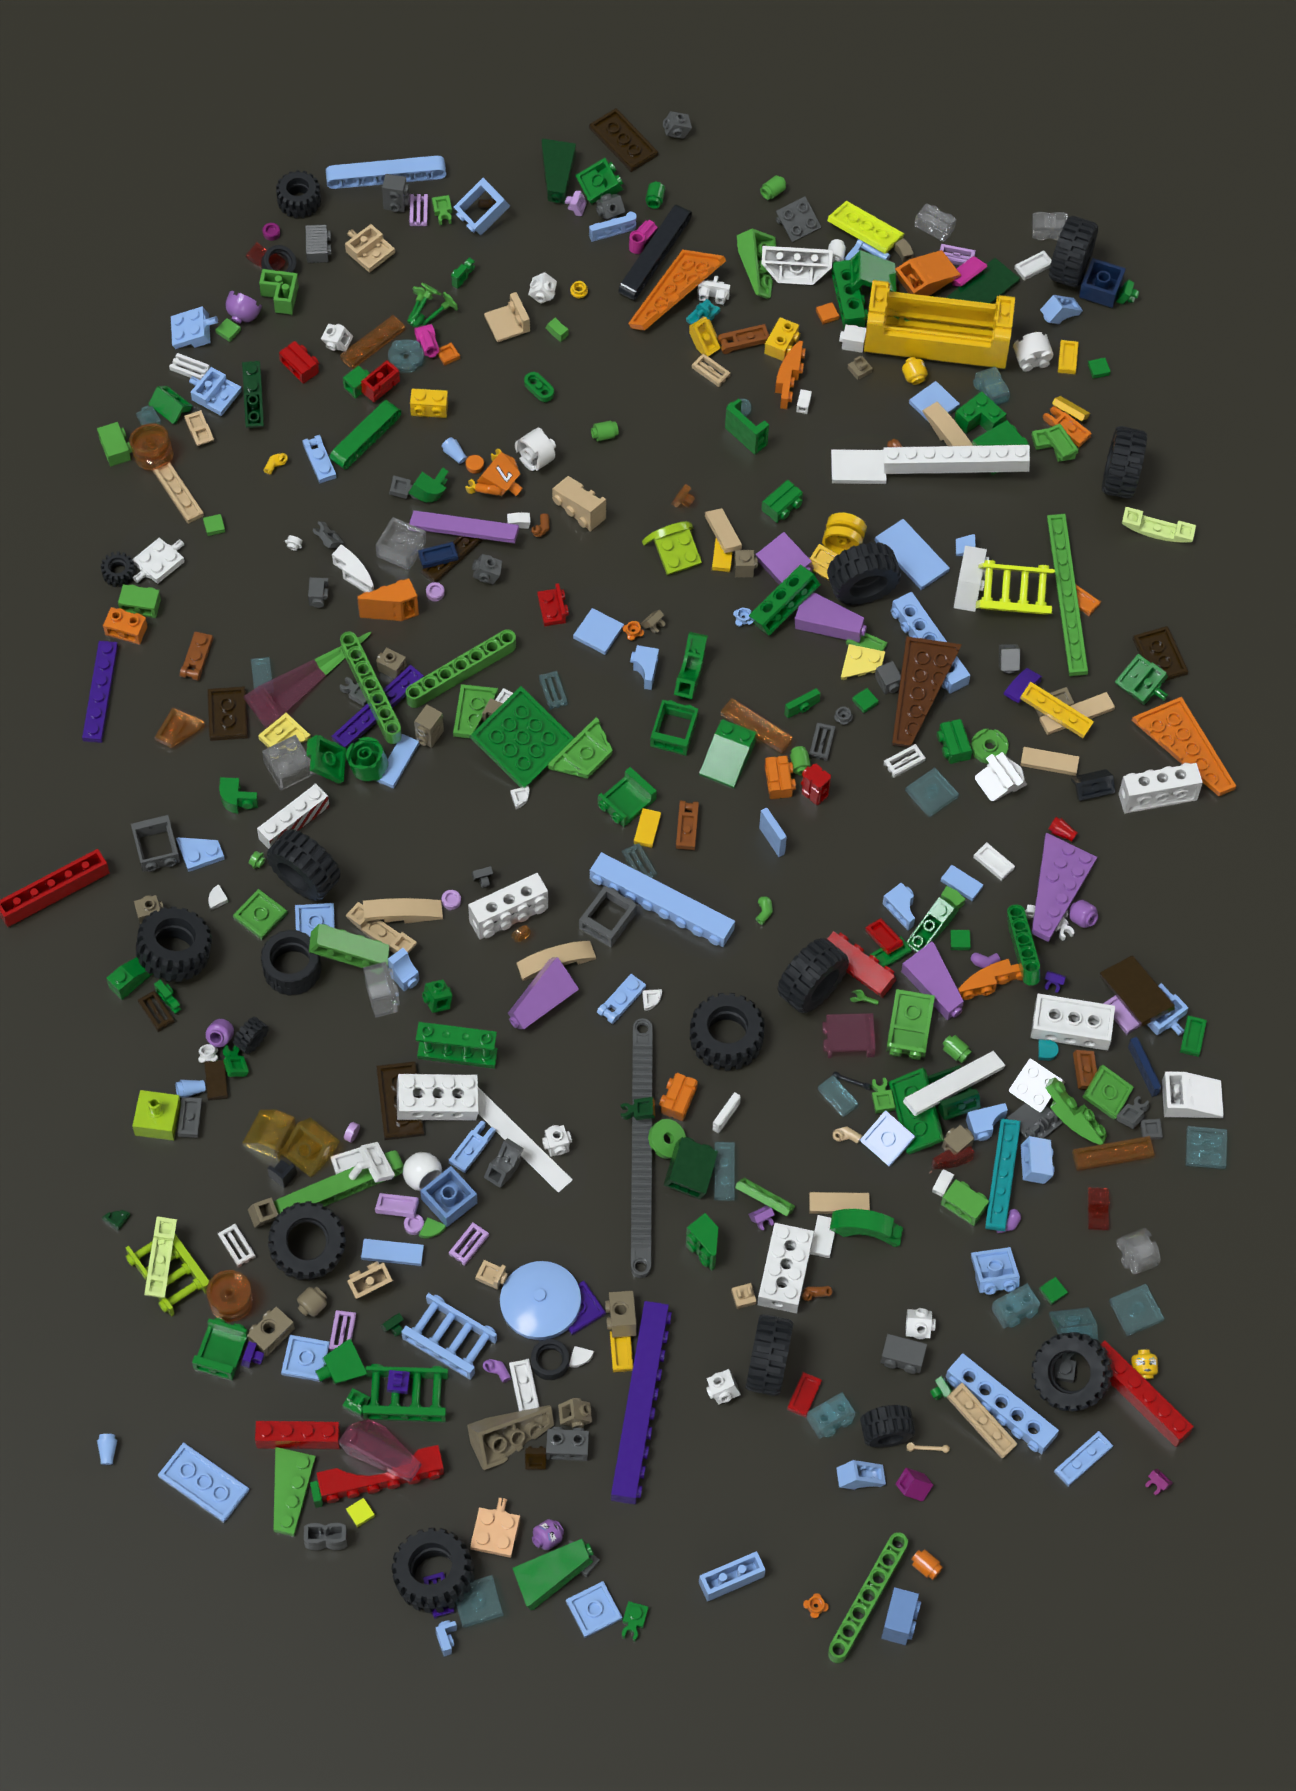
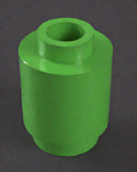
(773, 187)
(604, 430)
(800, 759)
(956, 1048)

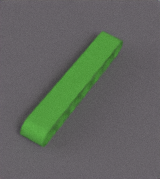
(464, 661)
(374, 694)
(337, 1186)
(864, 1606)

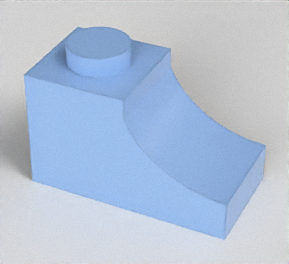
(1060, 308)
(645, 662)
(898, 903)
(403, 970)
(982, 1121)
(860, 1474)

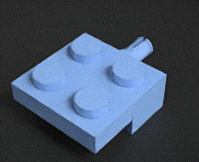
(191, 328)
(214, 391)
(1170, 1019)

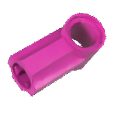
(641, 236)
(426, 337)

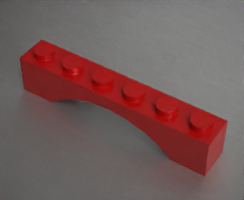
(340, 1484)

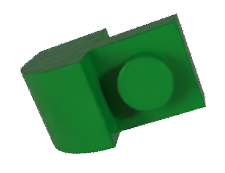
(429, 489)
(233, 798)

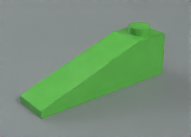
(750, 251)

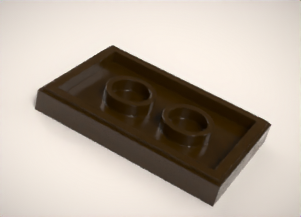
(1161, 649)
(227, 713)

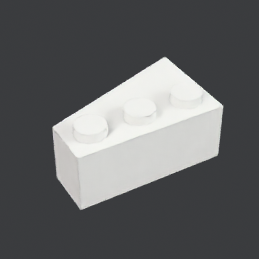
(970, 578)

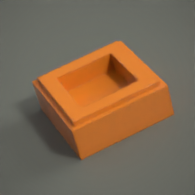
(827, 313)
(448, 354)

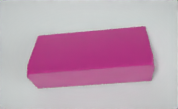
(969, 270)

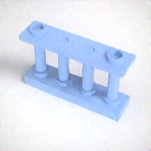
(448, 1355)

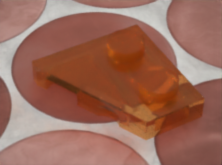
(177, 728)

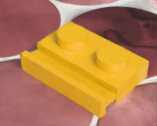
(821, 559)

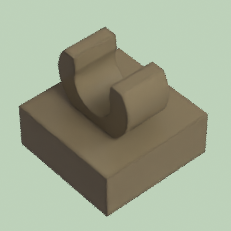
(860, 367)
(653, 619)

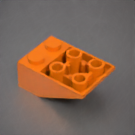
(927, 273)
(390, 602)

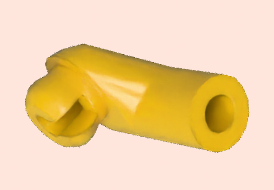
(275, 461)

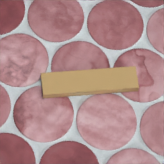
(178, 493)
(1090, 708)
(982, 1420)

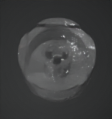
(1138, 1251)

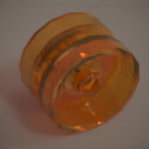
(151, 446)
(229, 1295)

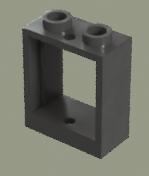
(152, 827)
(599, 931)

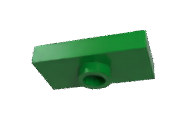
(802, 703)

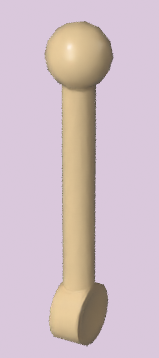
(910, 1447)

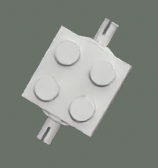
(158, 560)

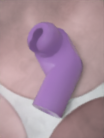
(983, 961)
(497, 1367)

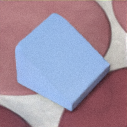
(964, 541)

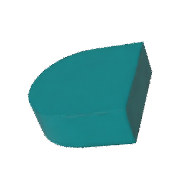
(1047, 1050)

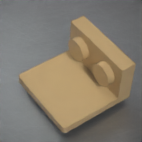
(508, 320)

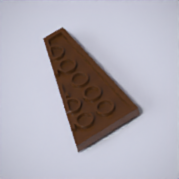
(922, 676)

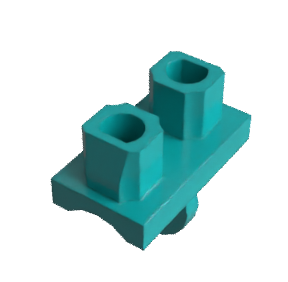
(702, 310)

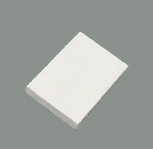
(858, 466)

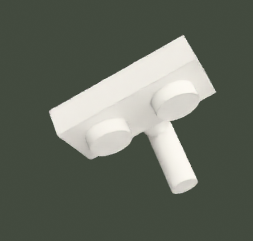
(375, 1161)

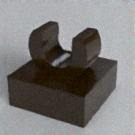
(535, 1458)

